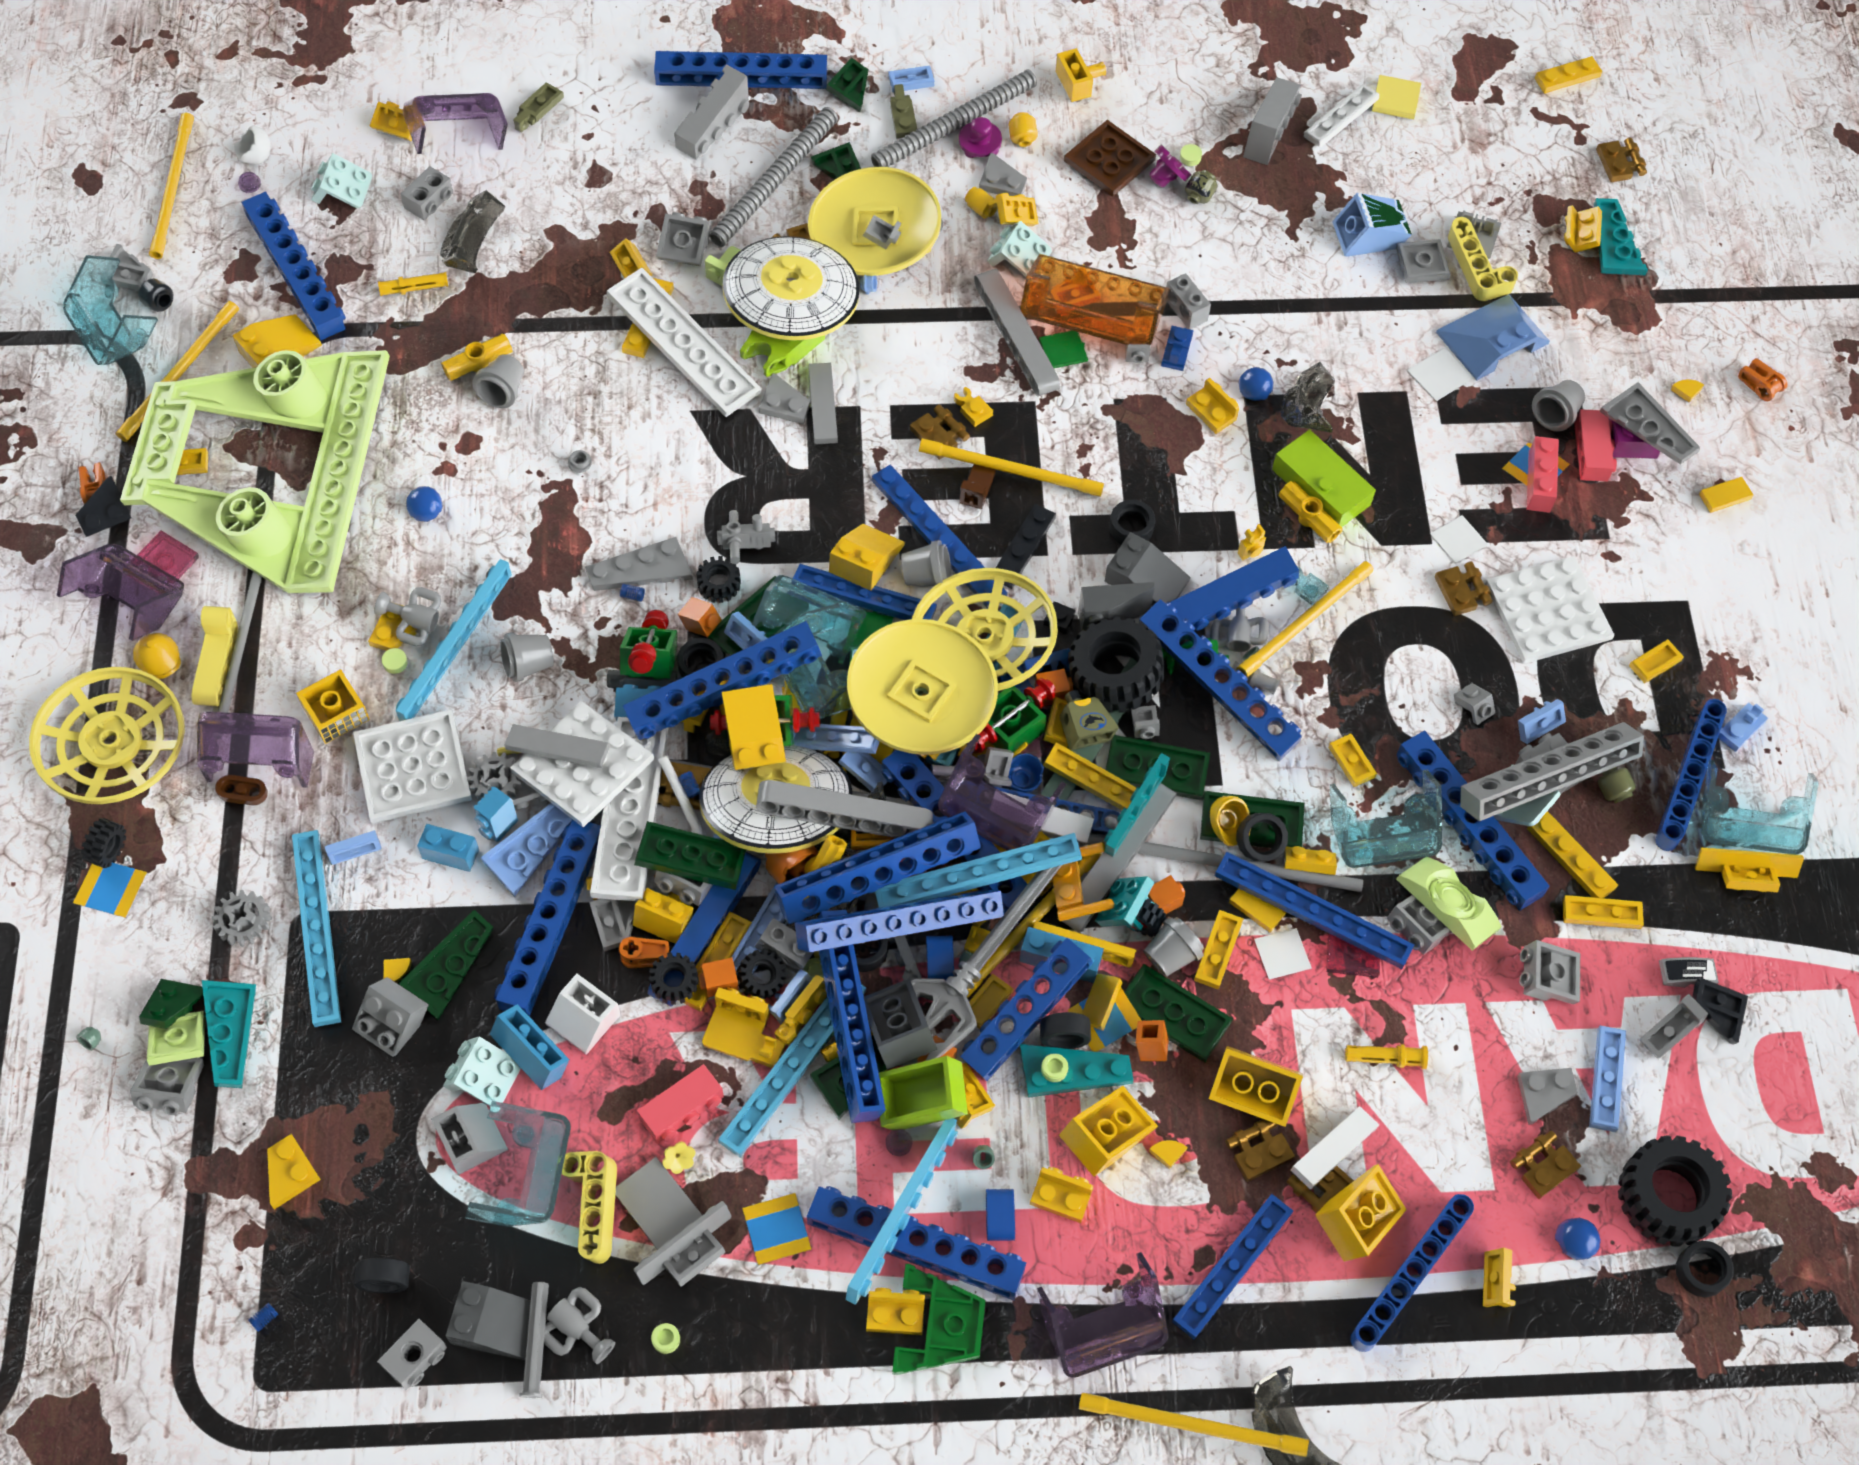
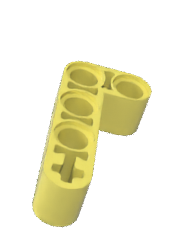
(1463, 237)
(215, 655)
(602, 1234)

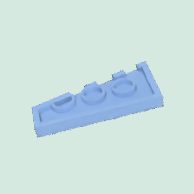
(526, 848)

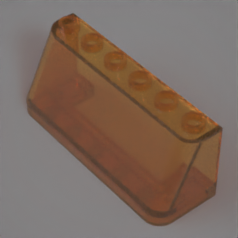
(1093, 301)

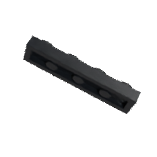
(1026, 541)

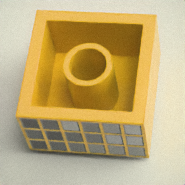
(333, 706)

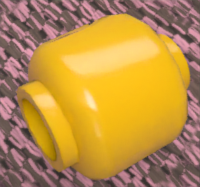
(1023, 129)

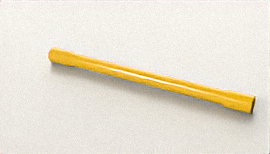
(159, 239)
(222, 318)
(939, 449)
(1355, 577)
(1019, 932)
(1283, 1443)

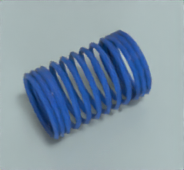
(640, 593)
(692, 792)
(263, 1315)

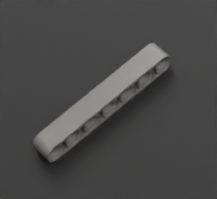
(1017, 332)
(840, 809)
(1108, 868)

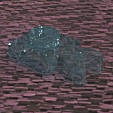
(1310, 587)

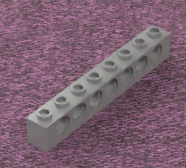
(1551, 771)

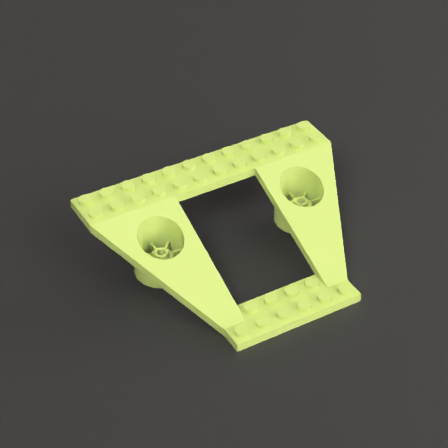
(277, 540)

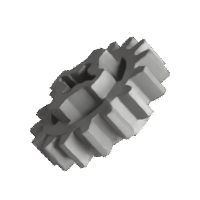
(495, 774)
(242, 918)

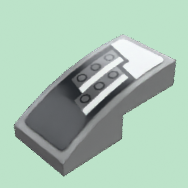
(1686, 970)

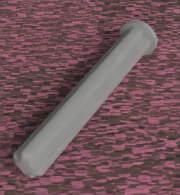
(535, 1341)

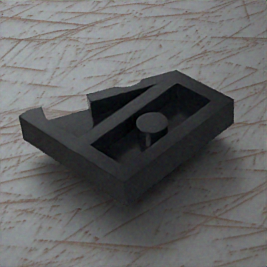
(103, 509)
(1724, 1008)

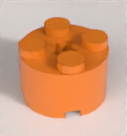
(788, 865)

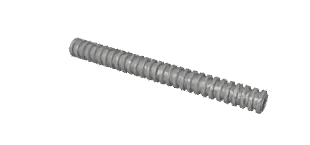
(954, 119)
(773, 177)

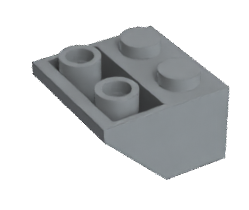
(389, 1015)
(469, 1135)

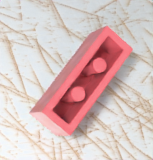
(1594, 445)
(1542, 474)
(681, 1104)

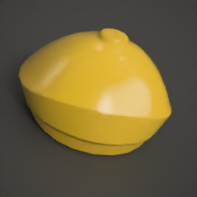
(157, 655)
(1226, 817)

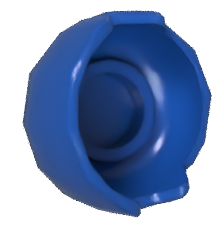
(1256, 384)
(424, 503)
(1025, 773)
(1578, 1238)

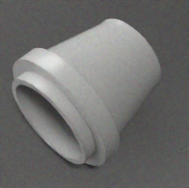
(499, 381)
(1558, 405)
(926, 565)
(525, 655)
(1173, 947)

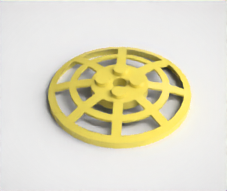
(995, 622)
(101, 726)

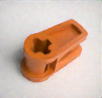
(1762, 379)
(87, 486)
(644, 951)

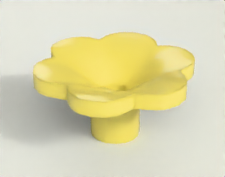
(678, 1157)

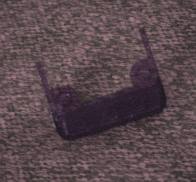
(454, 108)
(127, 579)
(253, 741)
(994, 812)
(1111, 1332)

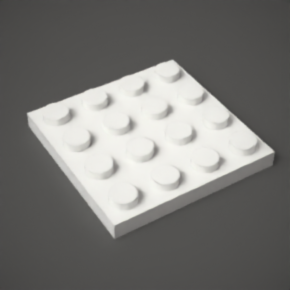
(1549, 609)
(412, 766)
(579, 788)

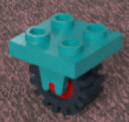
(1133, 907)

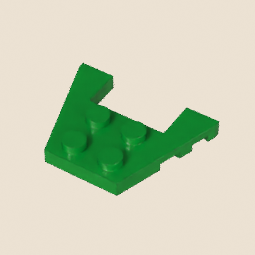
(952, 1328)

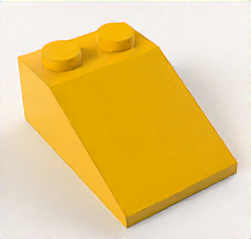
(272, 336)
(864, 555)
(753, 727)
(1107, 1130)
(1361, 1214)

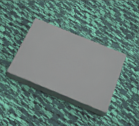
(656, 1203)

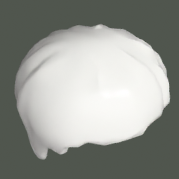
(253, 146)

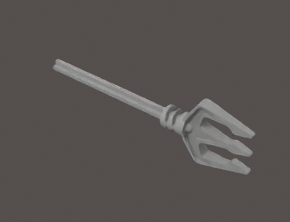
(951, 995)

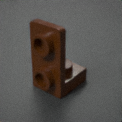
(976, 488)

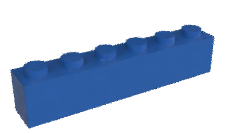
(1236, 589)

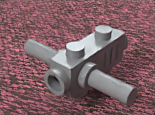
(737, 536)

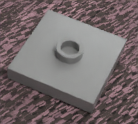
(1423, 261)

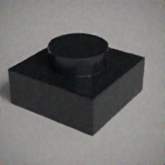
(1064, 617)

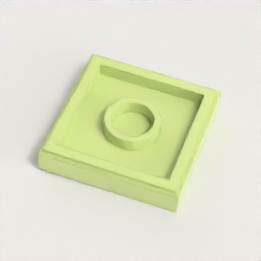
(178, 1041)

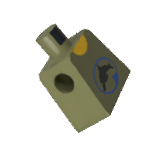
(1086, 721)

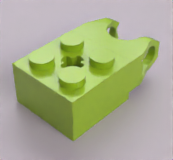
(780, 352)

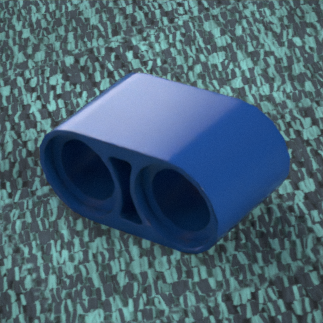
(939, 957)
(1000, 1215)

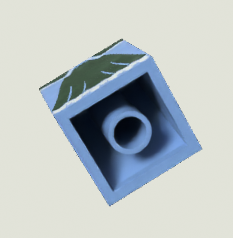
(1371, 225)

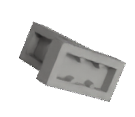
(1674, 1027)

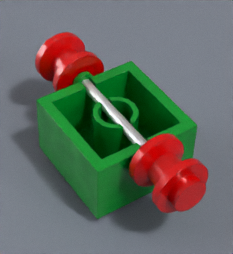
(649, 648)
(1017, 717)
(788, 719)

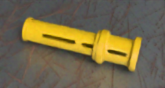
(1400, 1055)

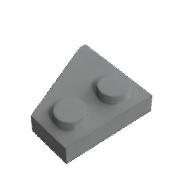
(130, 271)
(613, 920)
(1545, 1091)

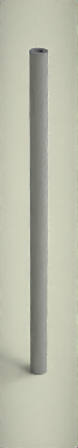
(240, 643)

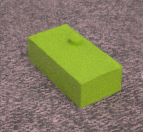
(1324, 476)

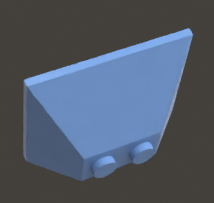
(1491, 335)

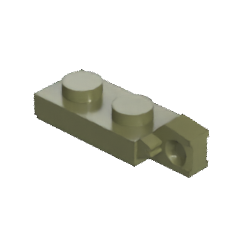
(537, 106)
(902, 112)

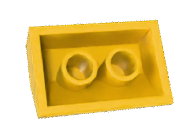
(1256, 1086)

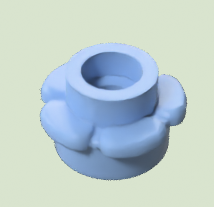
(868, 283)

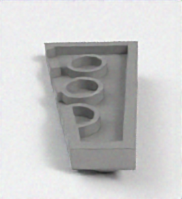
(1650, 422)
(648, 564)

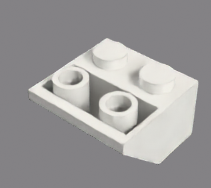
(582, 1014)

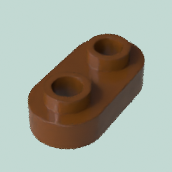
(243, 789)

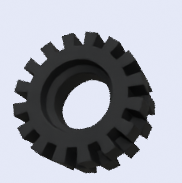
(718, 567)
(103, 843)
(668, 964)
(773, 965)

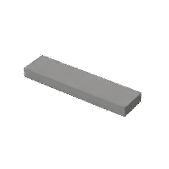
(822, 403)
(557, 746)

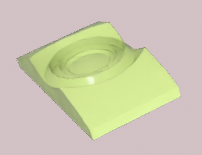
(1451, 901)

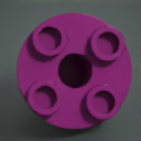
(980, 138)
(1167, 168)

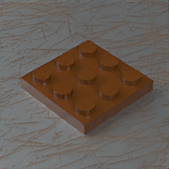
(1110, 157)

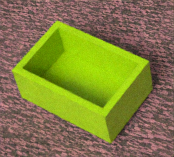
(923, 1093)

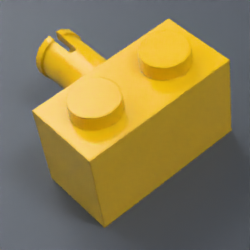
(1075, 75)
(662, 915)

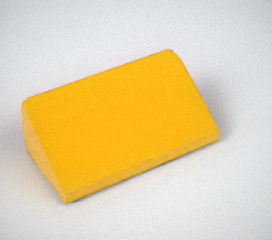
(628, 258)
(1101, 1000)

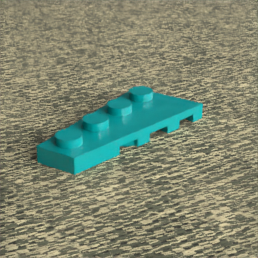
(1616, 246)
(1139, 801)
(229, 1022)
(1085, 1070)

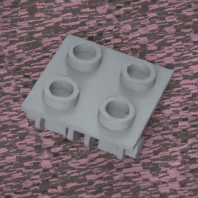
(1485, 230)

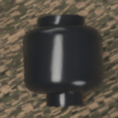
(155, 295)

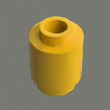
(978, 201)

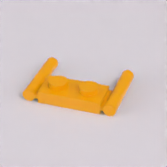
(1069, 890)

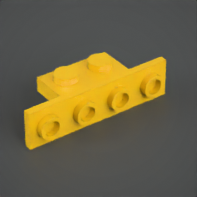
(1749, 868)

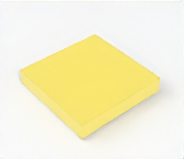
(1397, 97)

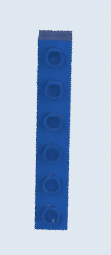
(1077, 964)

